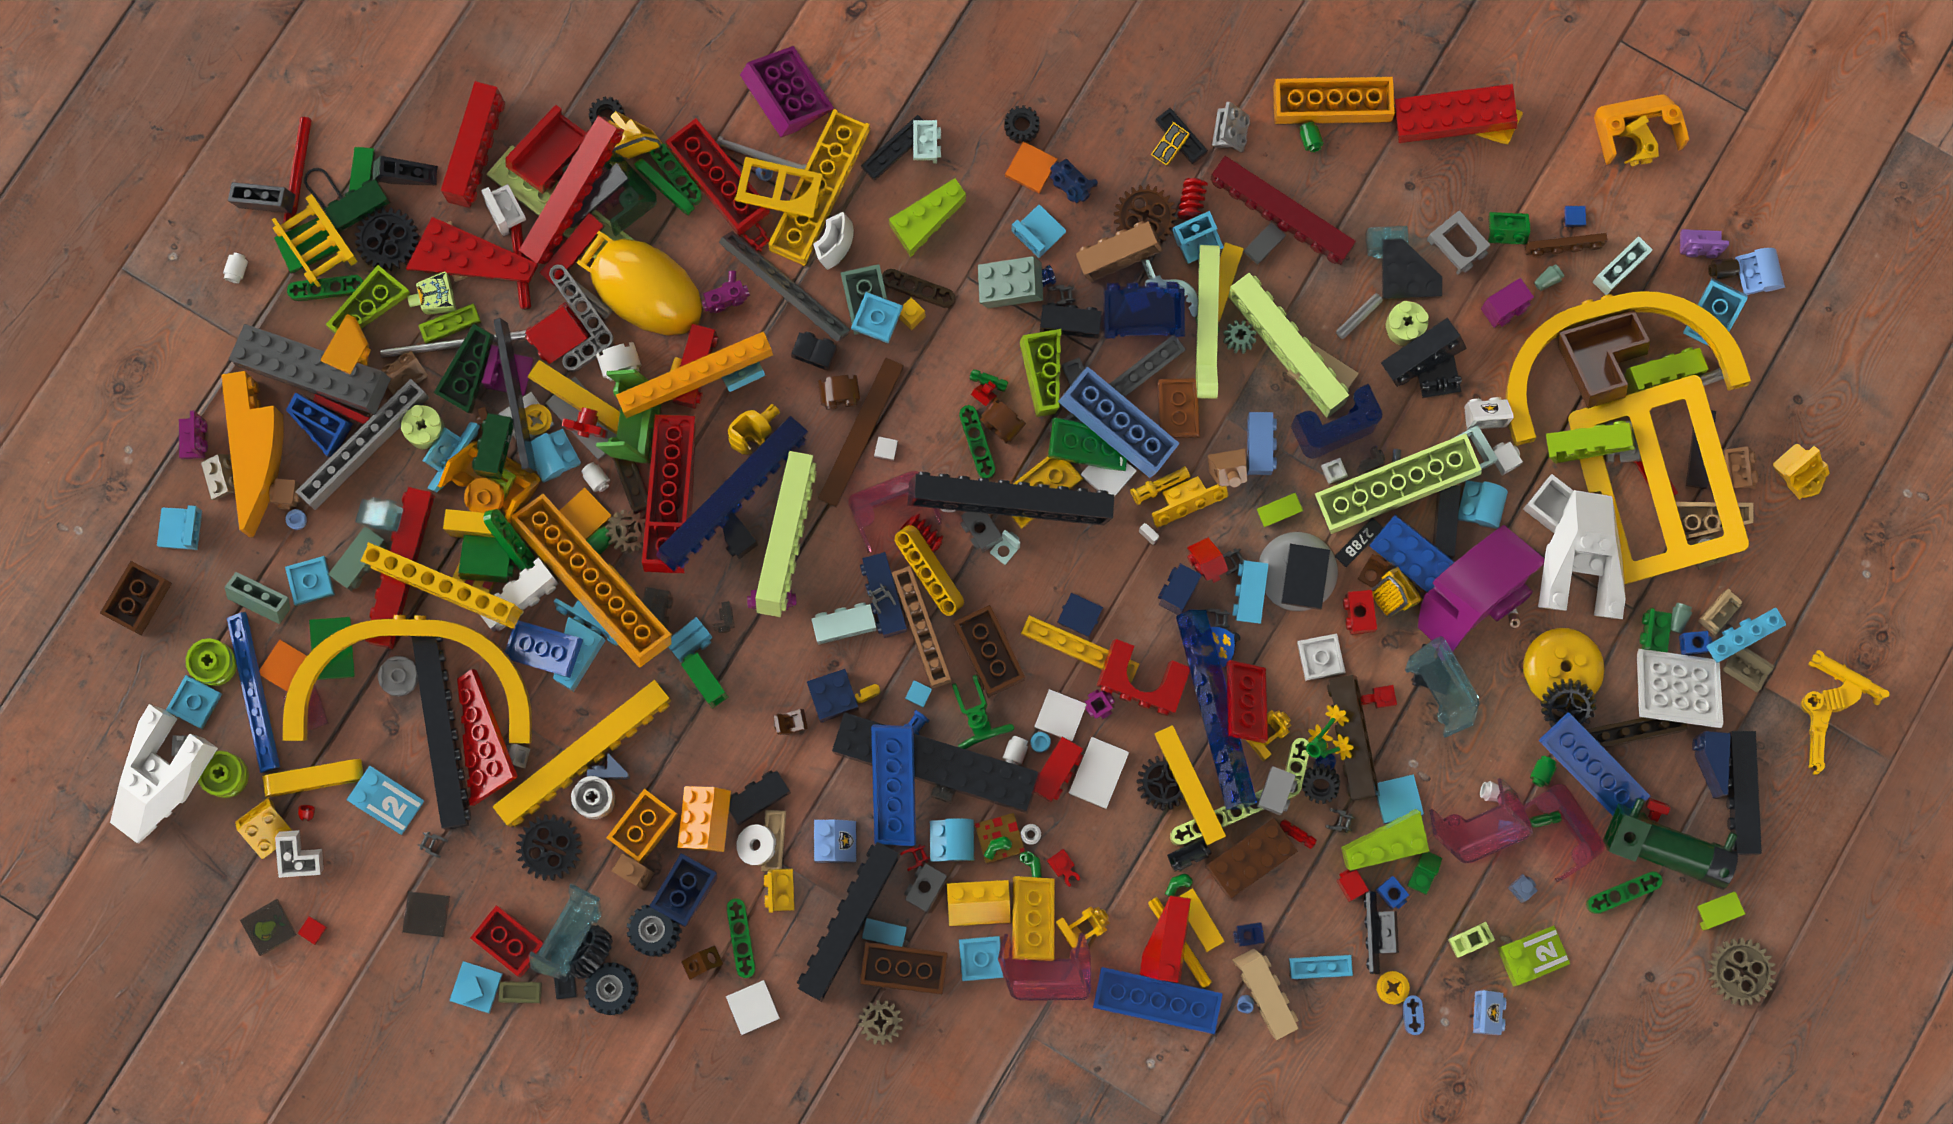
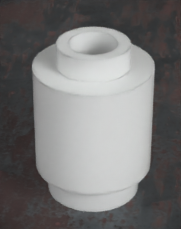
(235, 268)
(595, 477)
(1015, 750)

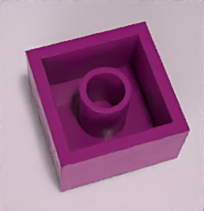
(1507, 303)

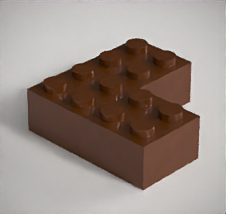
(1596, 350)

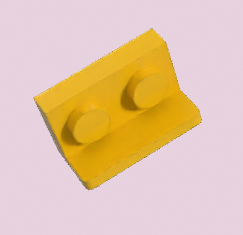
(780, 890)

